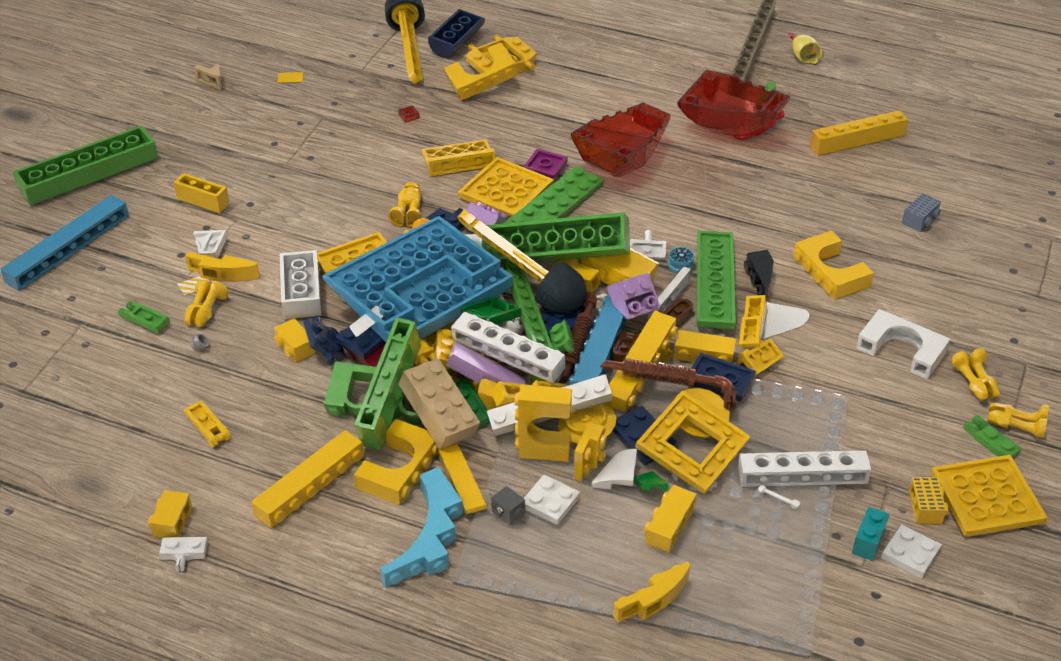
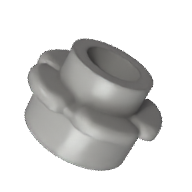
(199, 342)

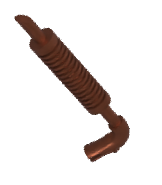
(579, 334)
(673, 374)

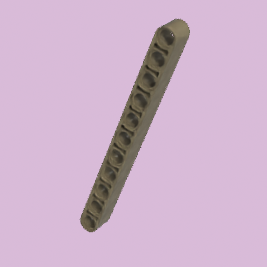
(754, 40)

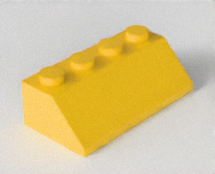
(622, 266)

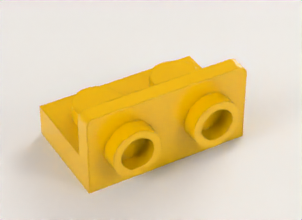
(761, 357)

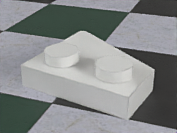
(210, 242)

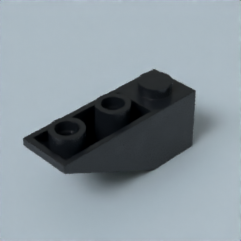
(760, 268)

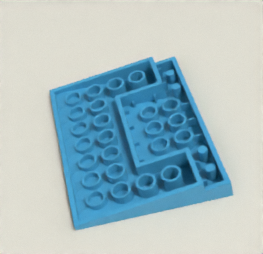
(420, 278)

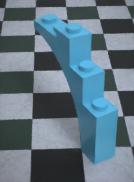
(439, 531)

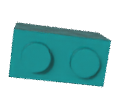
(870, 533)

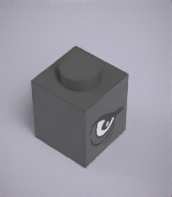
(508, 505)

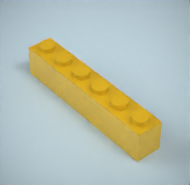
(858, 132)
(647, 347)
(307, 479)

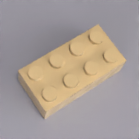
(439, 403)

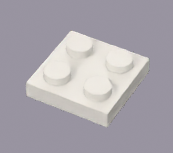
(551, 499)
(911, 551)

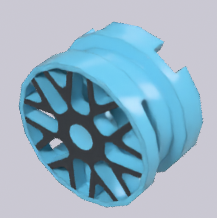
(678, 260)

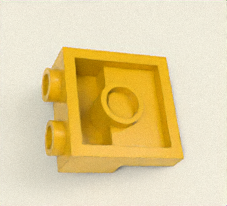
(589, 450)

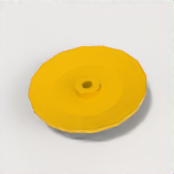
(711, 401)
(598, 414)

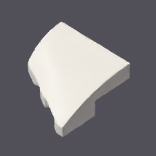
(618, 471)

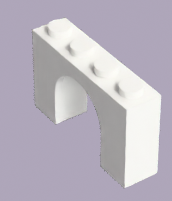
(888, 327)

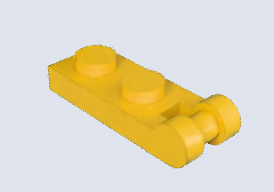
(207, 423)

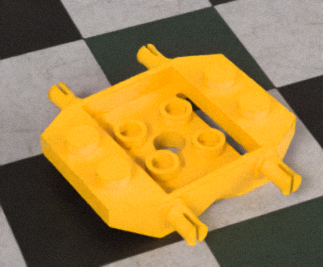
(479, 57)

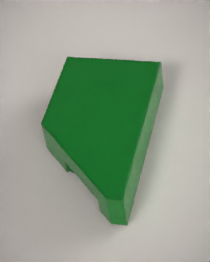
(650, 480)

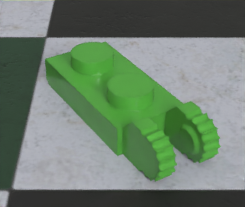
(144, 317)
(562, 337)
(991, 438)

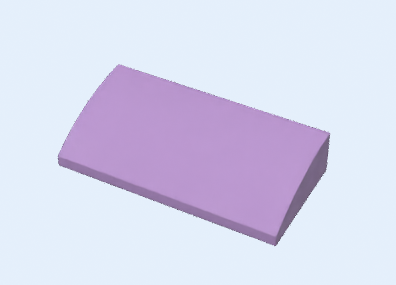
(478, 366)

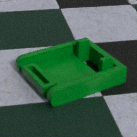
(488, 310)

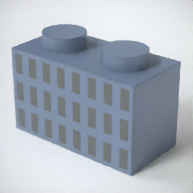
(921, 212)

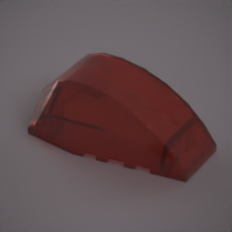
(729, 105)
(623, 140)

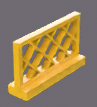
(464, 161)

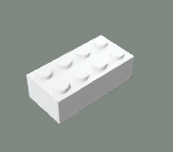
(300, 284)

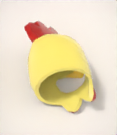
(805, 45)

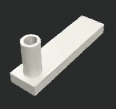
(673, 290)

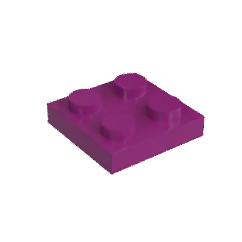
(546, 163)

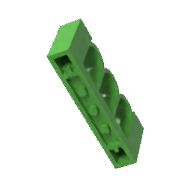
(341, 389)
(384, 390)

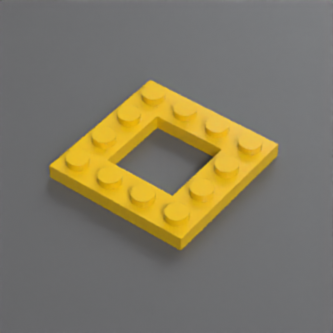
(698, 475)

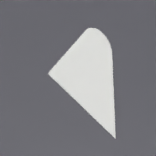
(782, 319)

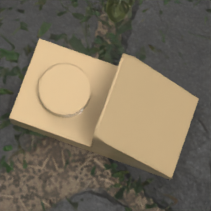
(209, 76)

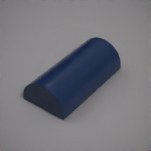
(454, 33)

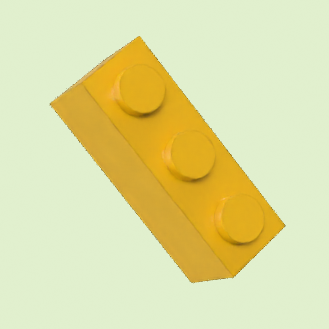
(201, 193)
(690, 344)
(670, 518)

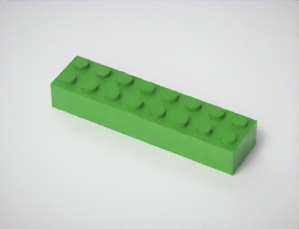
(85, 165)
(566, 237)

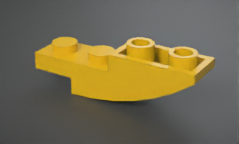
(225, 269)
(661, 591)

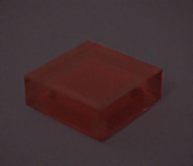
(408, 114)

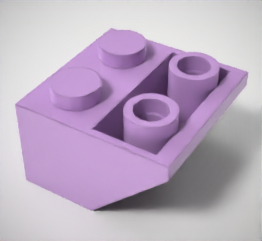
(487, 214)
(634, 296)

